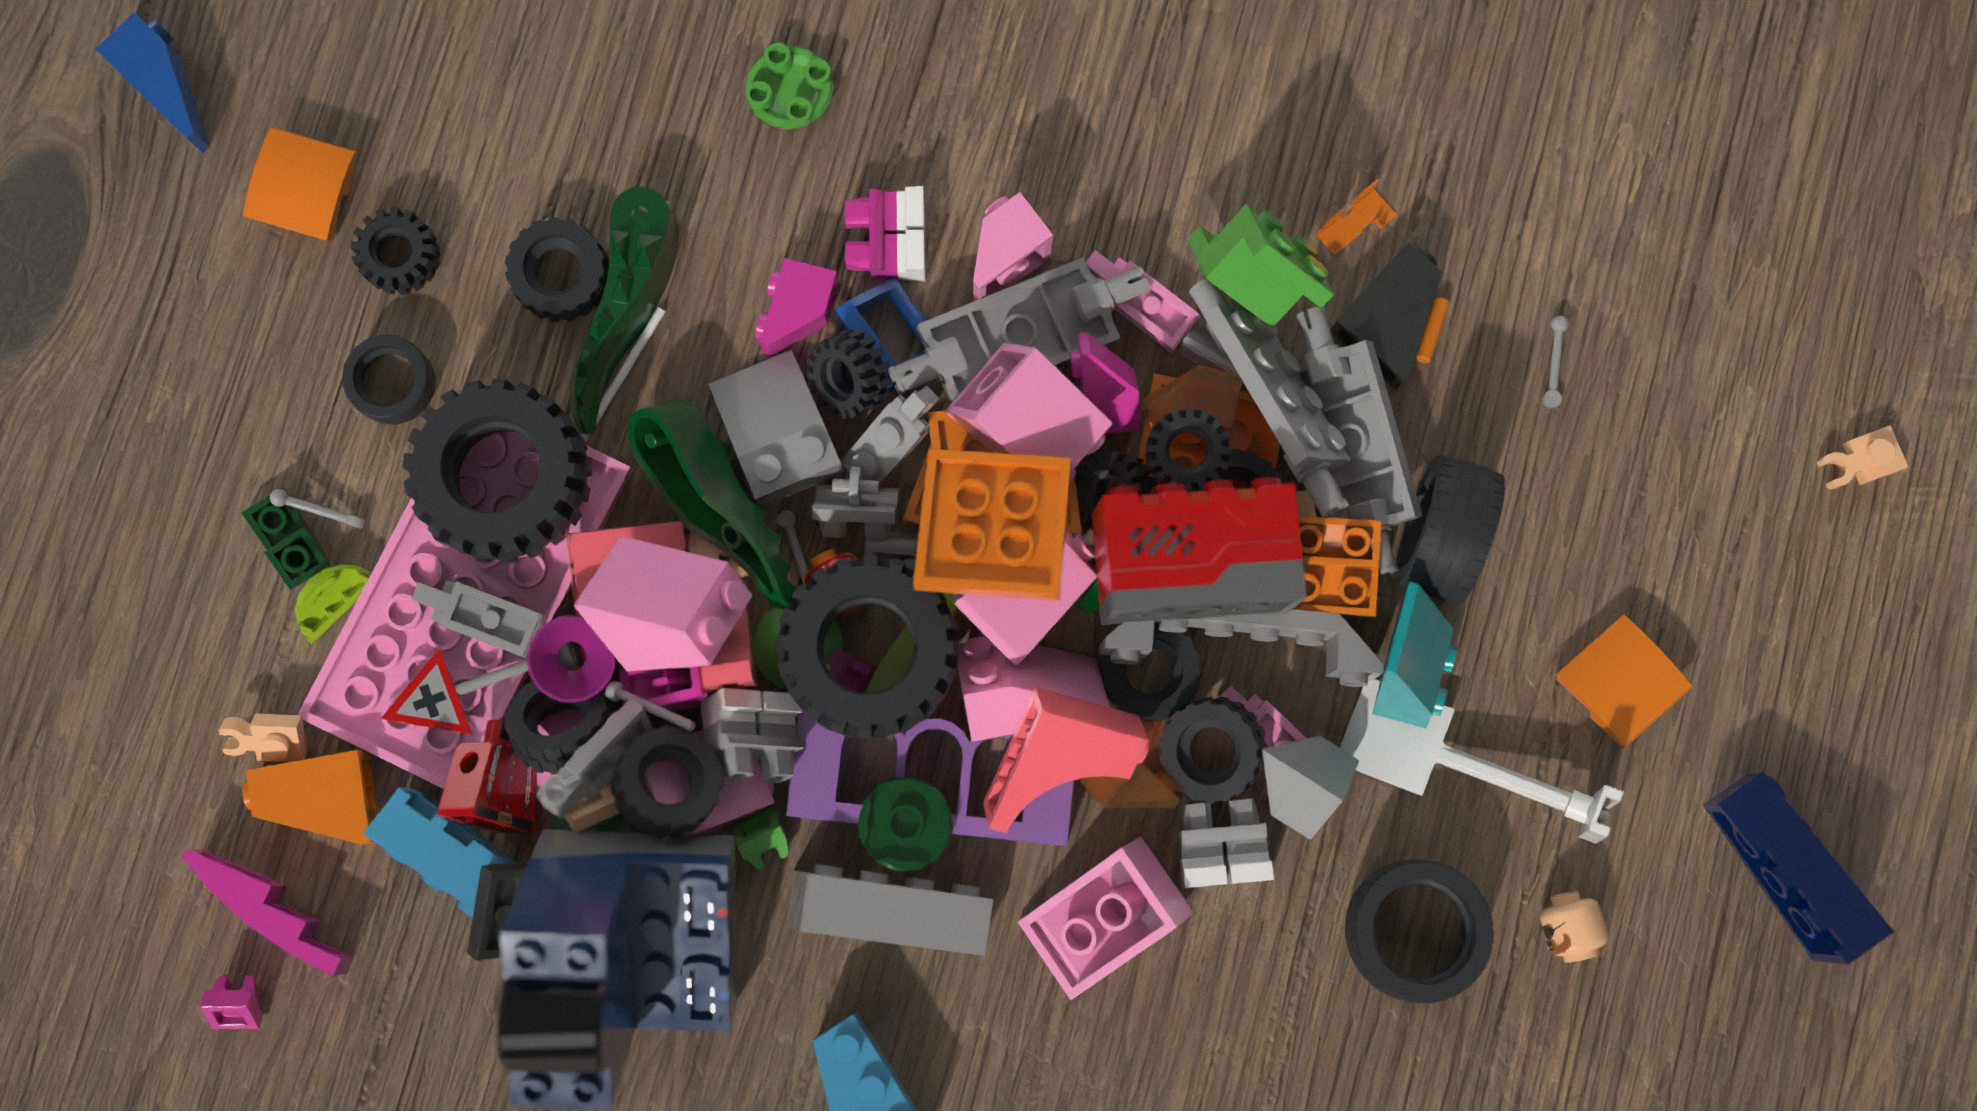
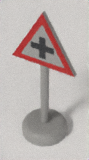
(434, 698)

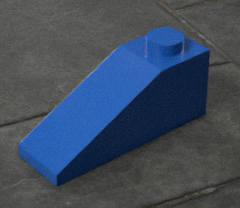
(156, 72)

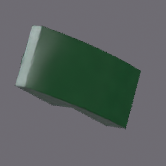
(287, 541)

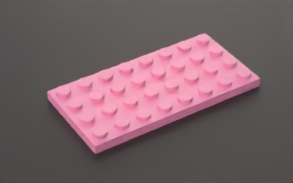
(394, 636)

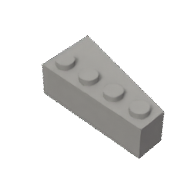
(889, 912)

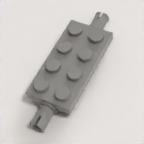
(1034, 313)
(1280, 393)
(1358, 405)

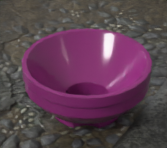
(566, 683)

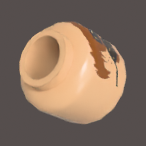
(1574, 927)

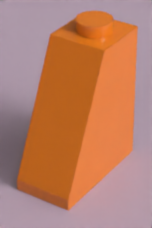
(317, 794)

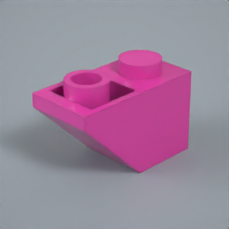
(799, 305)
(1107, 383)

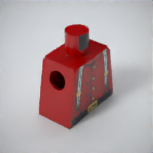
(490, 785)

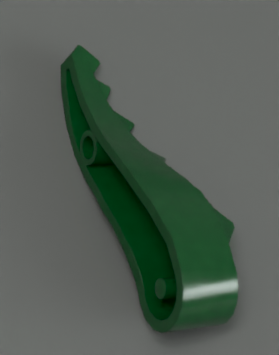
(639, 267)
(701, 489)

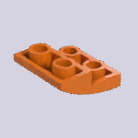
(299, 183)
(1340, 565)
(1624, 681)

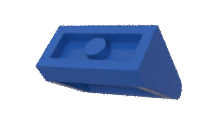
(850, 314)

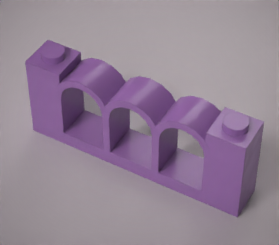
(818, 779)

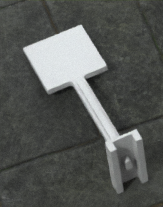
(1407, 753)

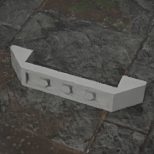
(1345, 655)

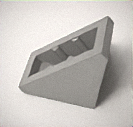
(1307, 782)

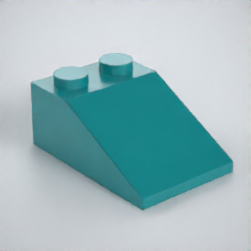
(1416, 662)

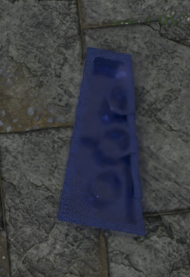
(1797, 871)

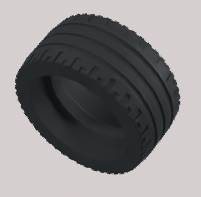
(1456, 529)
(1476, 931)

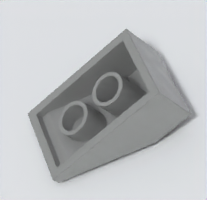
(776, 429)

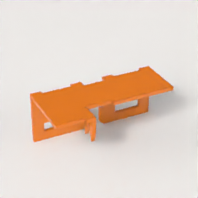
(1363, 213)

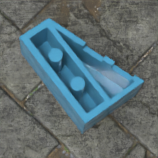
(436, 847)
(856, 1070)

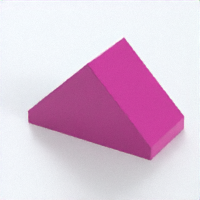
(666, 687)

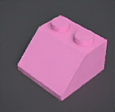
(1010, 246)

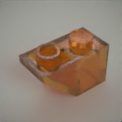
(1197, 389)
(1140, 792)

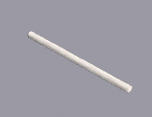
(629, 362)

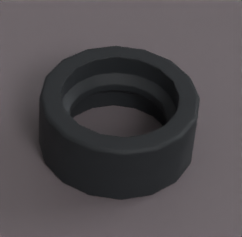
(366, 354)

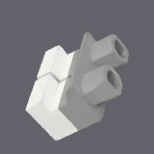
(749, 728)
(1243, 846)

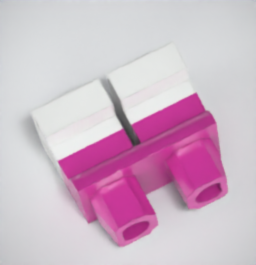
(895, 234)

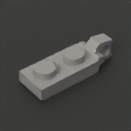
(891, 436)
(481, 616)
(594, 762)

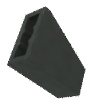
(1394, 312)

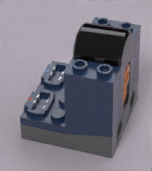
(610, 943)

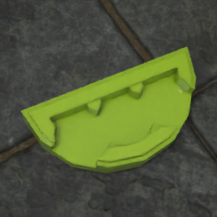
(328, 598)

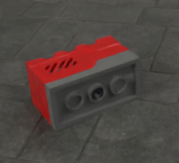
(1198, 552)

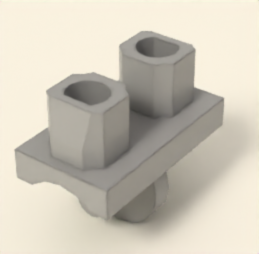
(855, 502)

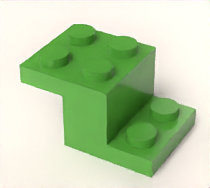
(1261, 264)

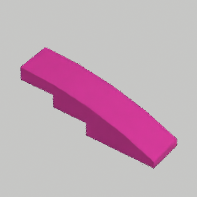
(256, 903)

